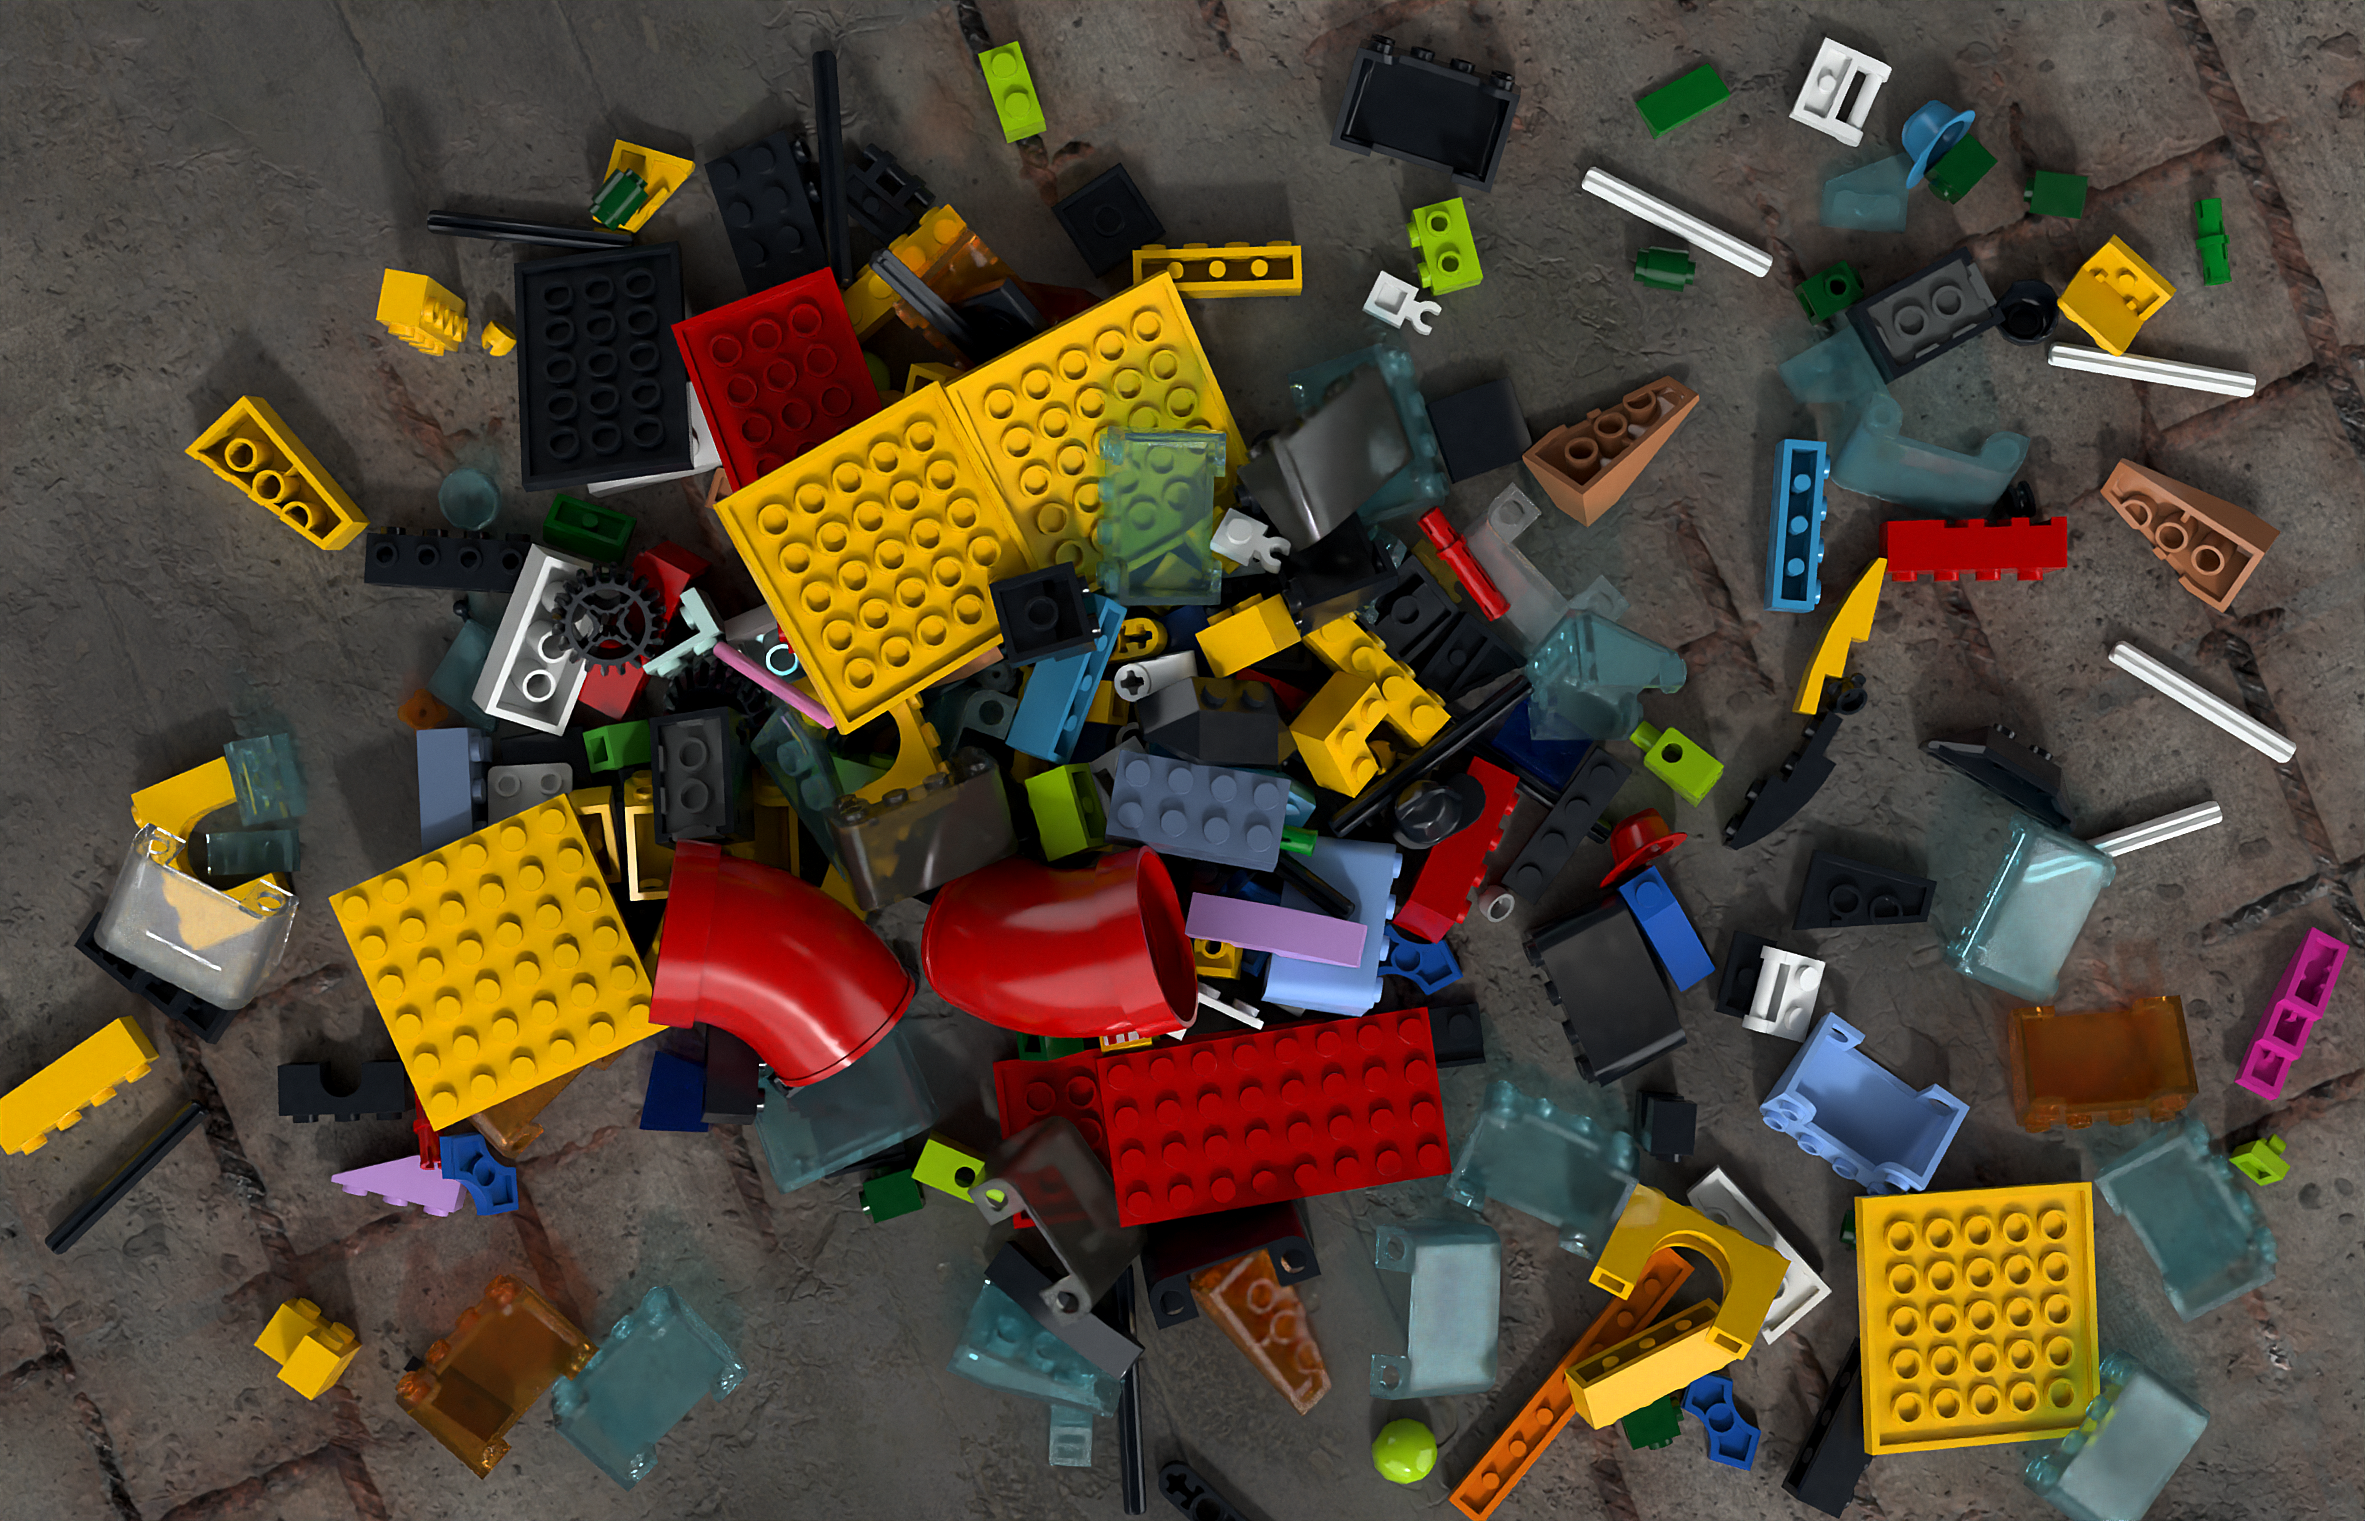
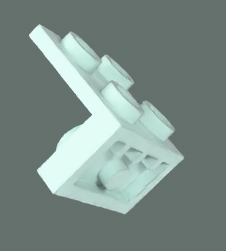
(699, 614)

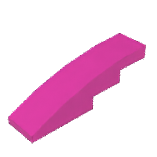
(2291, 1013)

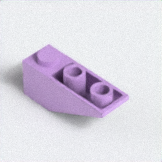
(405, 1181)

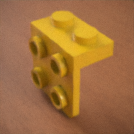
(2114, 295)

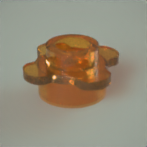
(422, 700)

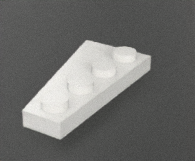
(1728, 1205)

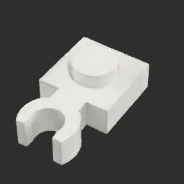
(1394, 300)
(1244, 538)

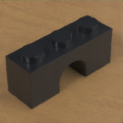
(308, 1091)
(1665, 1124)

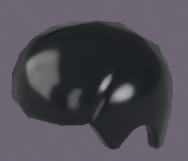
(2029, 312)

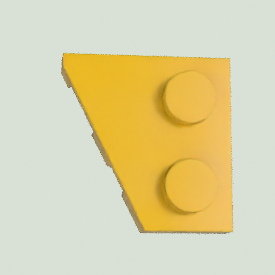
(659, 170)

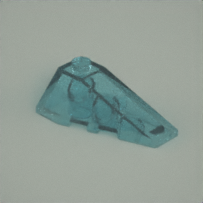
(803, 771)
(1017, 1355)

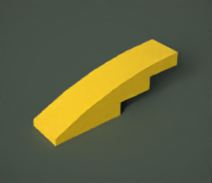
(1848, 623)

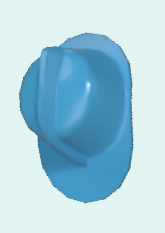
(1931, 134)

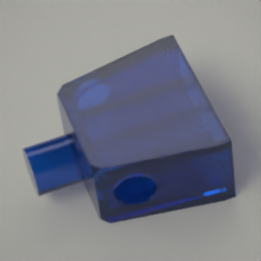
(674, 1094)

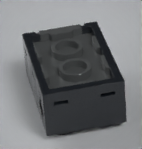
(1925, 315)
(702, 777)

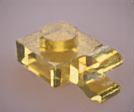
(1437, 568)

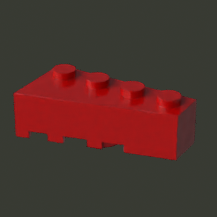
(1973, 548)
(673, 572)
(1456, 862)

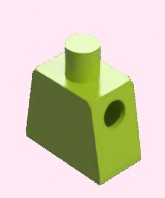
(1691, 775)
(940, 1164)

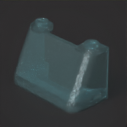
(1916, 474)
(1591, 676)
(2031, 910)
(845, 1115)

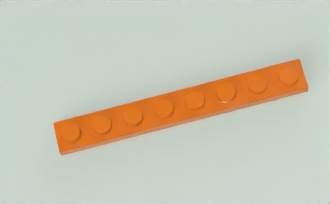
(1552, 1402)

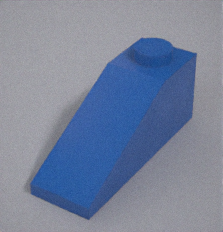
(1665, 926)

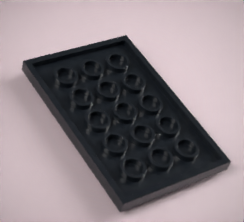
(602, 367)

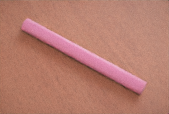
(773, 684)

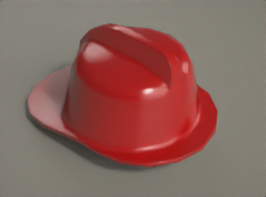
(1639, 841)

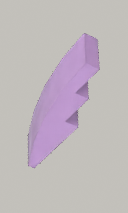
(1276, 930)

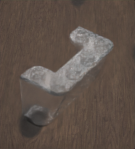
(1533, 599)
(191, 930)

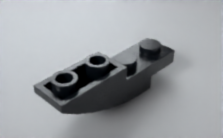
(1778, 800)

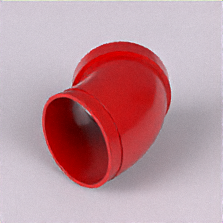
(1065, 947)
(773, 965)

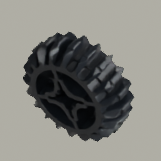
(622, 631)
(715, 687)

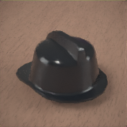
(1436, 809)

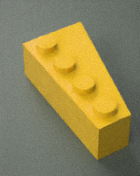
(278, 472)

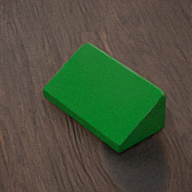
(1682, 101)
(588, 529)

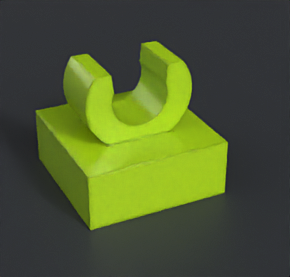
(2261, 1159)

